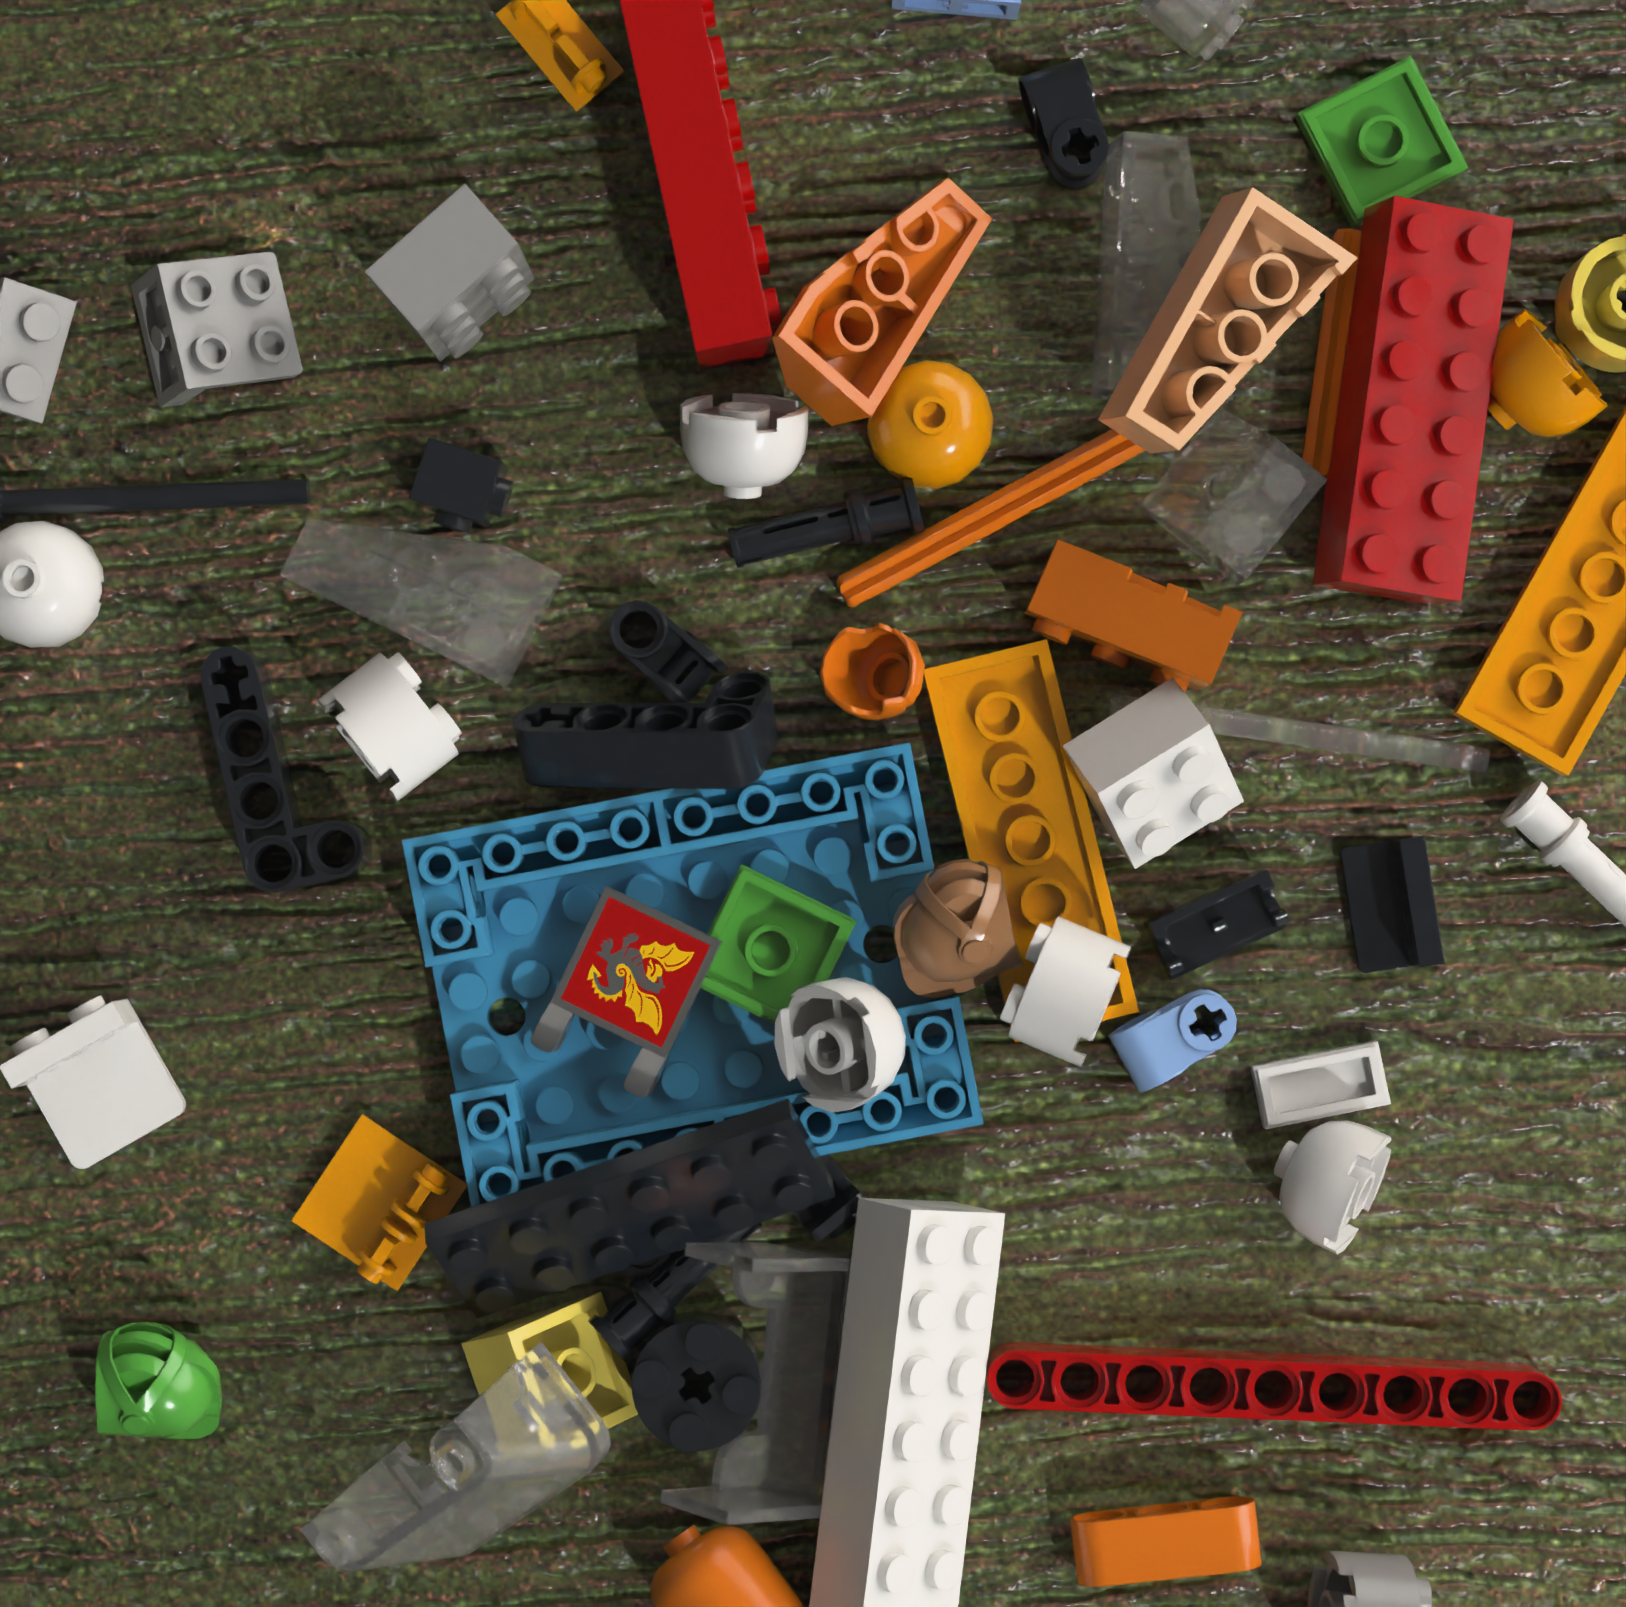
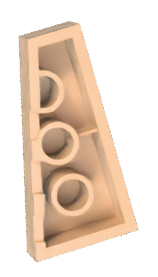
(1222, 316)

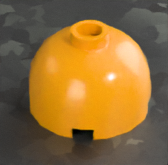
(1539, 382)
(931, 425)

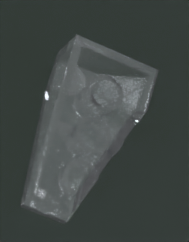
(440, 592)

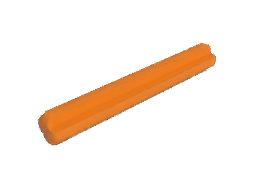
(1331, 358)

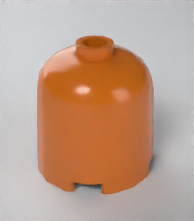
(719, 1571)

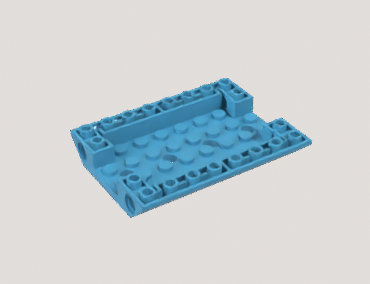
(514, 896)

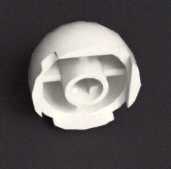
(743, 441)
(47, 584)
(840, 1042)
(1331, 1180)

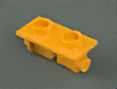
(561, 48)

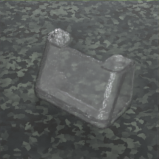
(485, 1473)

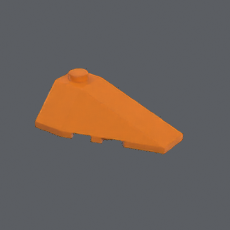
(874, 303)

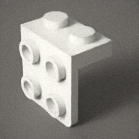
(96, 1080)

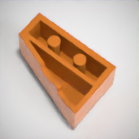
(1130, 618)

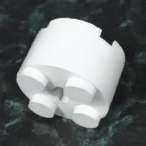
(392, 724)
(1065, 989)

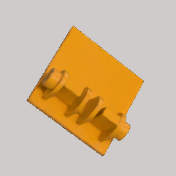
(377, 1202)

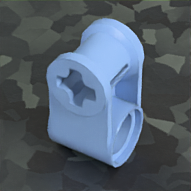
(1161, 1043)

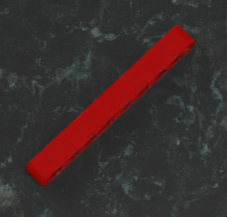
(1299, 1400)

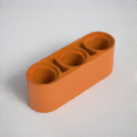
(1165, 1541)

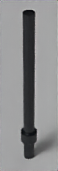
(153, 497)

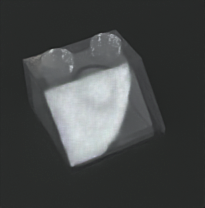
(1232, 494)

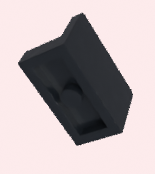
(1391, 905)

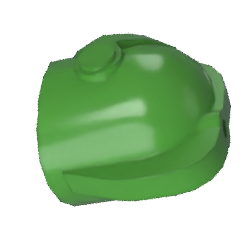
(155, 1384)

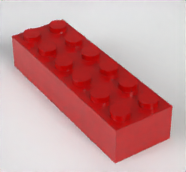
(700, 182)
(1413, 401)

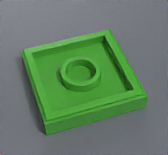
(1381, 140)
(772, 943)

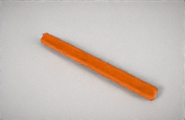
(985, 517)

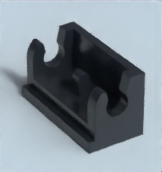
(1216, 923)

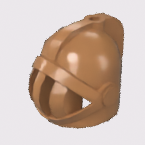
(955, 930)

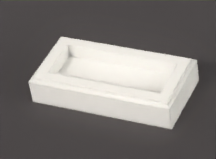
(1320, 1084)

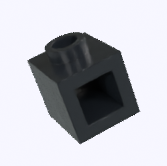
(460, 486)

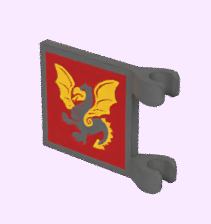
(634, 978)

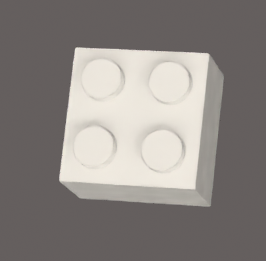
(1154, 773)

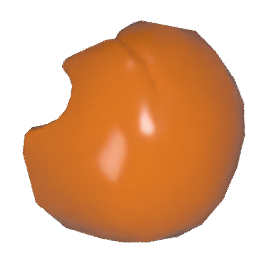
(872, 671)

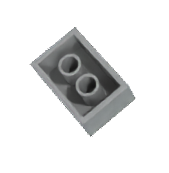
(453, 274)

